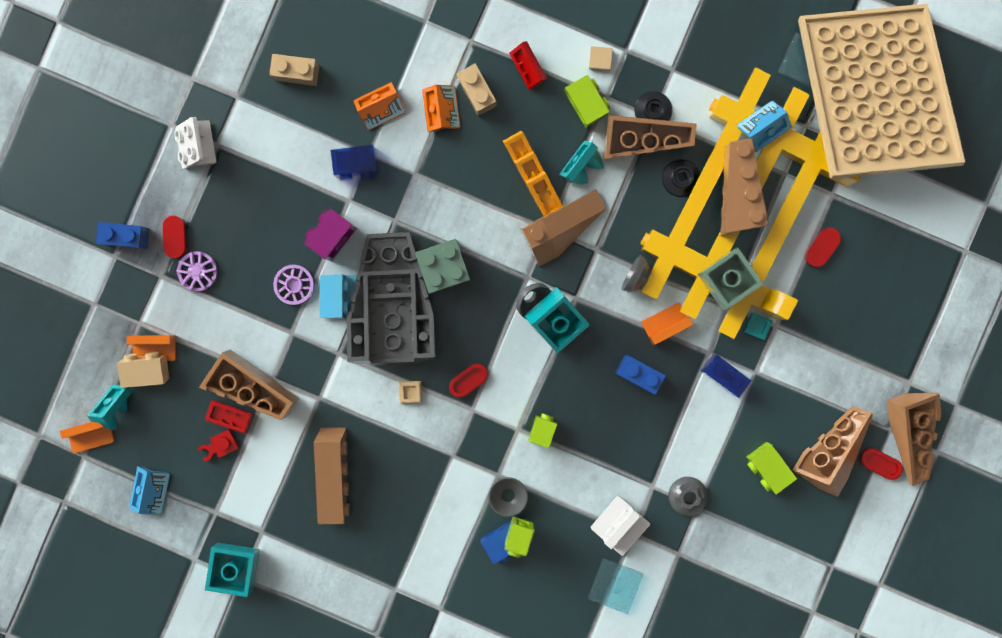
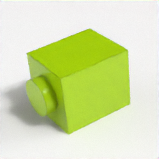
(542, 430)

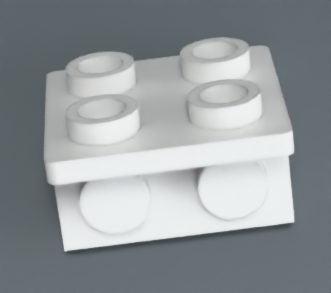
(195, 143)
(620, 526)

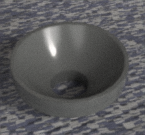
(637, 275)
(539, 290)
(680, 488)
(512, 507)

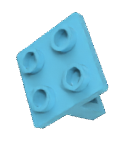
(336, 295)

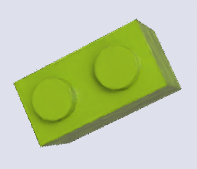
(587, 101)
(771, 468)
(519, 537)

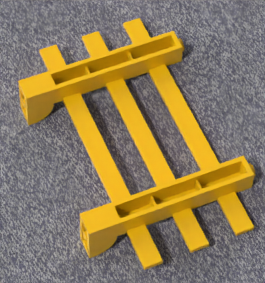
(671, 250)

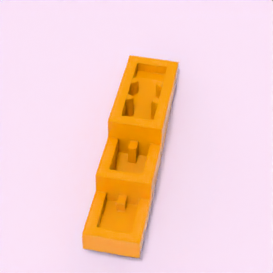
(532, 173)

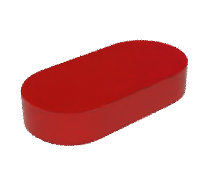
(174, 237)
(822, 247)
(468, 380)
(881, 463)

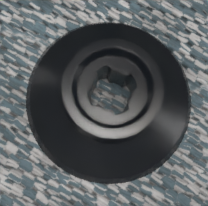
(657, 99)
(671, 180)

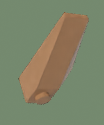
(559, 229)
(913, 425)
(833, 456)

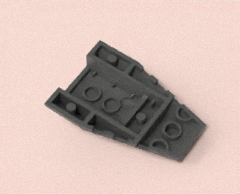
(390, 305)

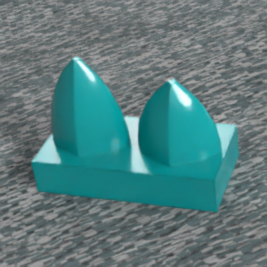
(585, 155)
(112, 401)

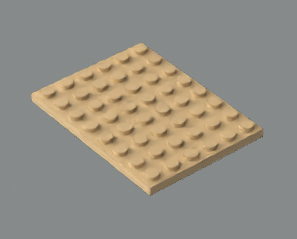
(880, 91)

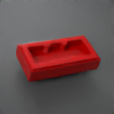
(528, 65)
(229, 416)

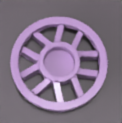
(197, 271)
(293, 284)

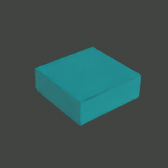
(757, 326)

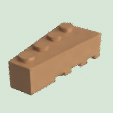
(638, 135)
(742, 190)
(248, 386)
(330, 476)

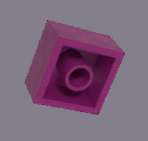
(329, 234)

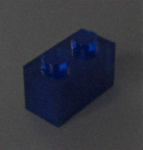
(354, 162)
(725, 375)

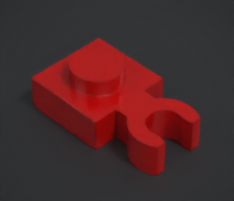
(221, 444)

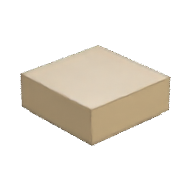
(600, 58)
(410, 392)

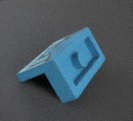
(765, 125)
(149, 491)

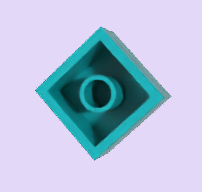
(556, 320)
(232, 569)

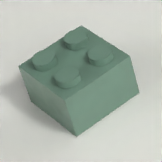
(442, 266)
(730, 279)

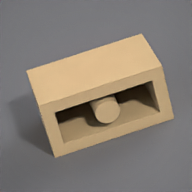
(294, 69)
(476, 89)
(143, 370)

